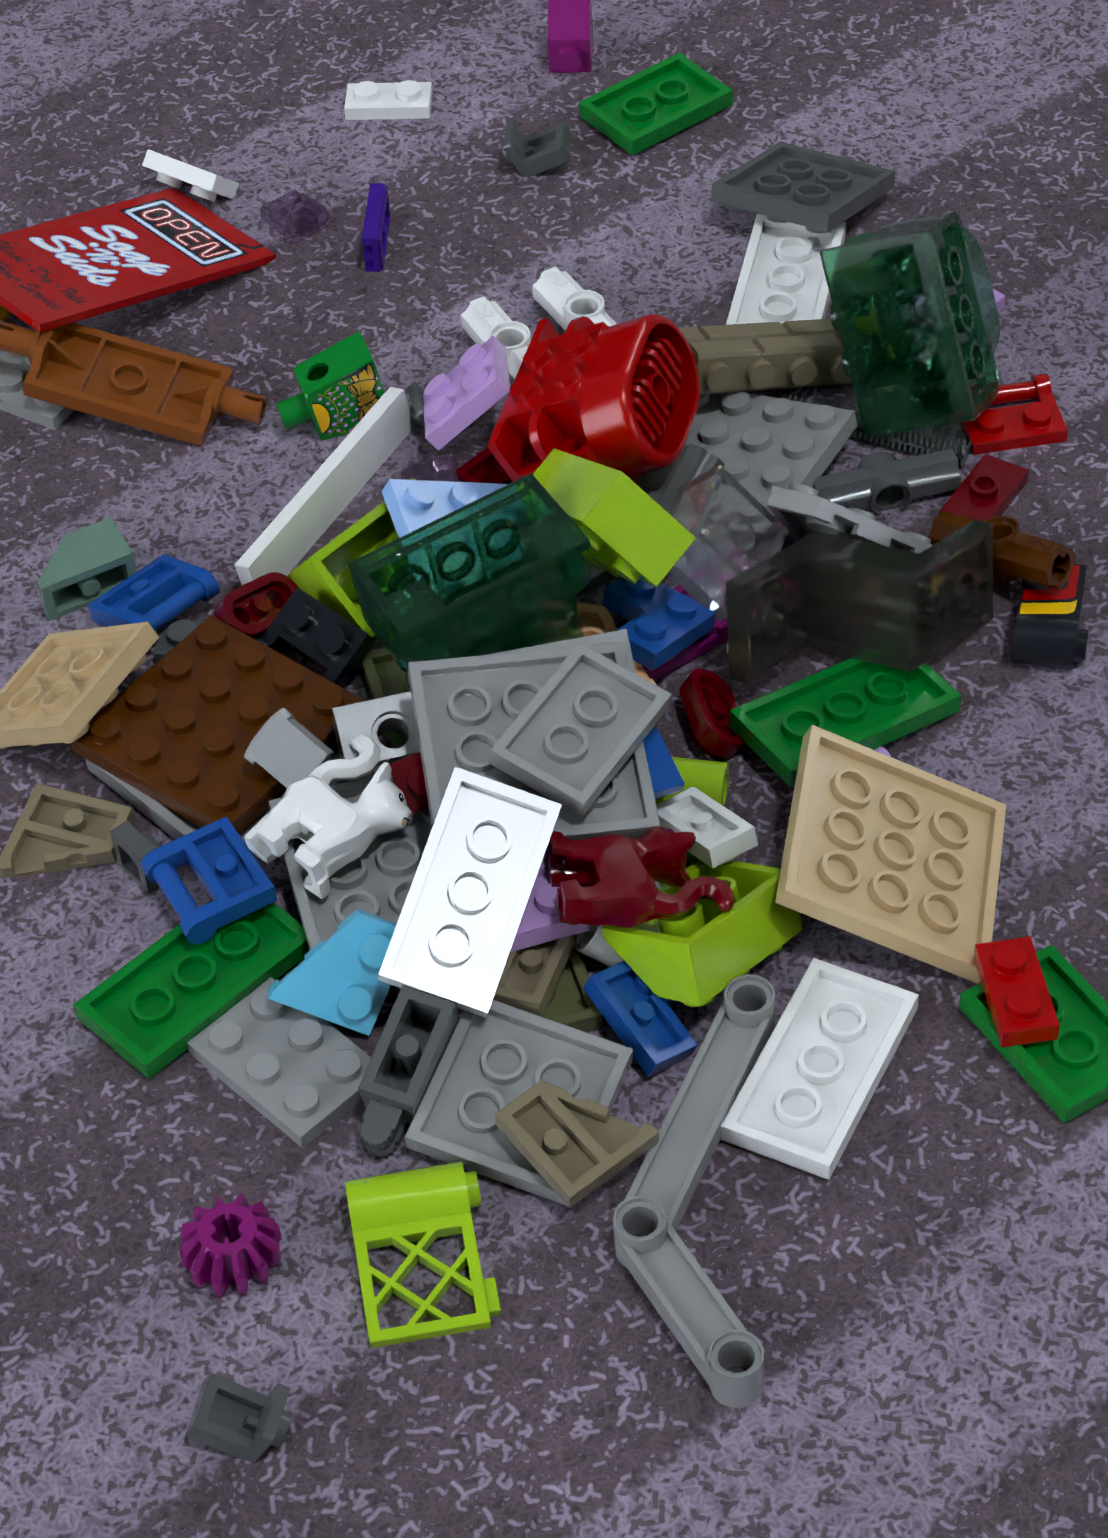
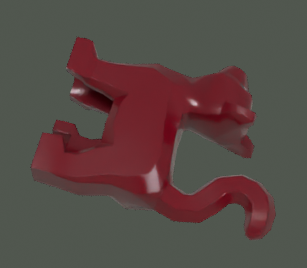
(624, 878)

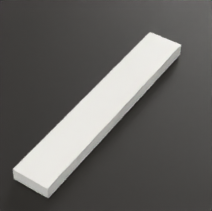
(329, 489)

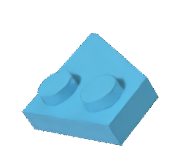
(341, 974)

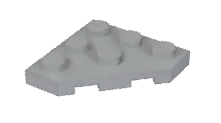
(805, 512)

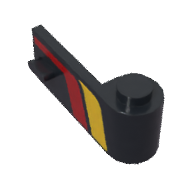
(1049, 623)

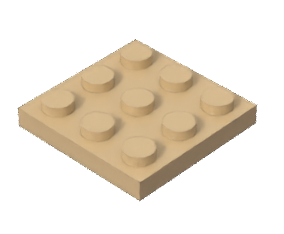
(69, 682)

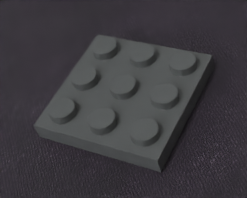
(802, 187)

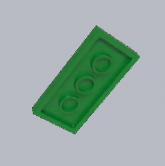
(849, 699)
(183, 987)

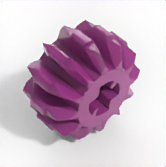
(230, 1245)

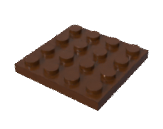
(193, 716)

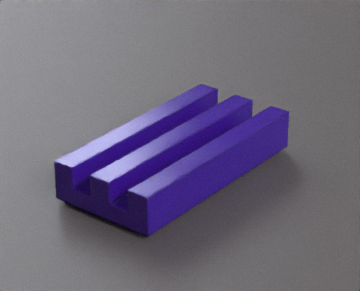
(376, 227)

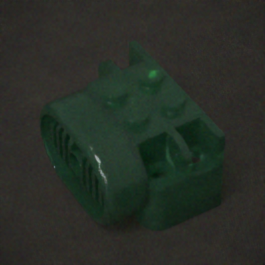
(915, 323)
(477, 579)

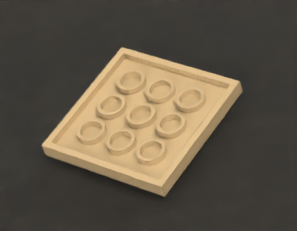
(892, 853)

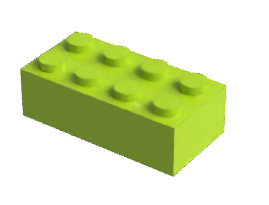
(624, 524)

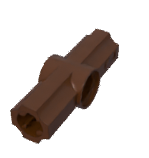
(1014, 552)

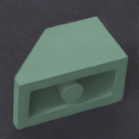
(85, 568)

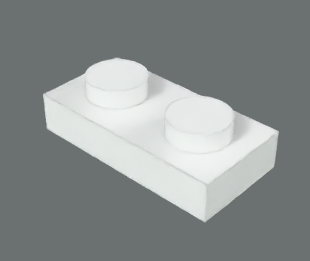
(388, 100)
(175, 172)
(717, 830)

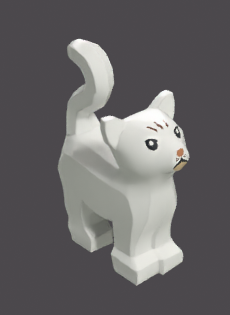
(327, 823)

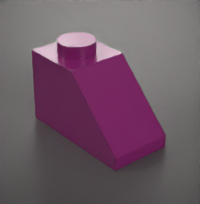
(570, 36)

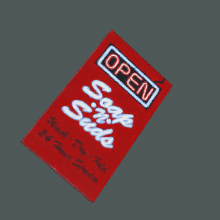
(118, 258)

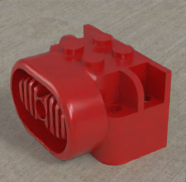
(601, 395)

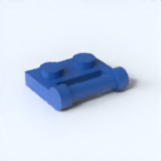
(155, 594)
(223, 868)

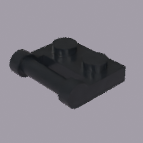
(320, 635)

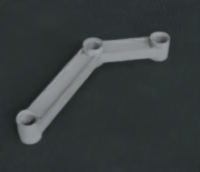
(667, 1183)

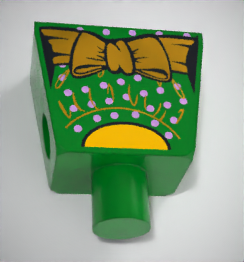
(335, 389)

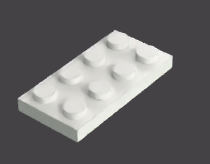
(783, 274)
(470, 891)
(820, 1068)

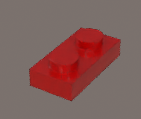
(1016, 992)

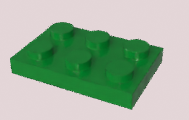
(655, 103)
(1063, 1071)

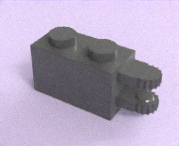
(403, 1067)

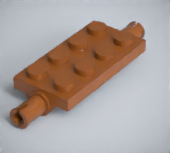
(129, 381)

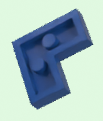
(659, 618)
(640, 1018)

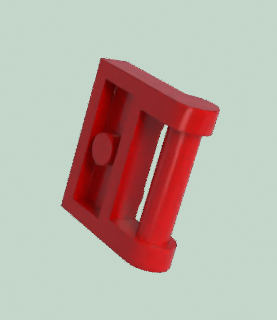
(1018, 424)

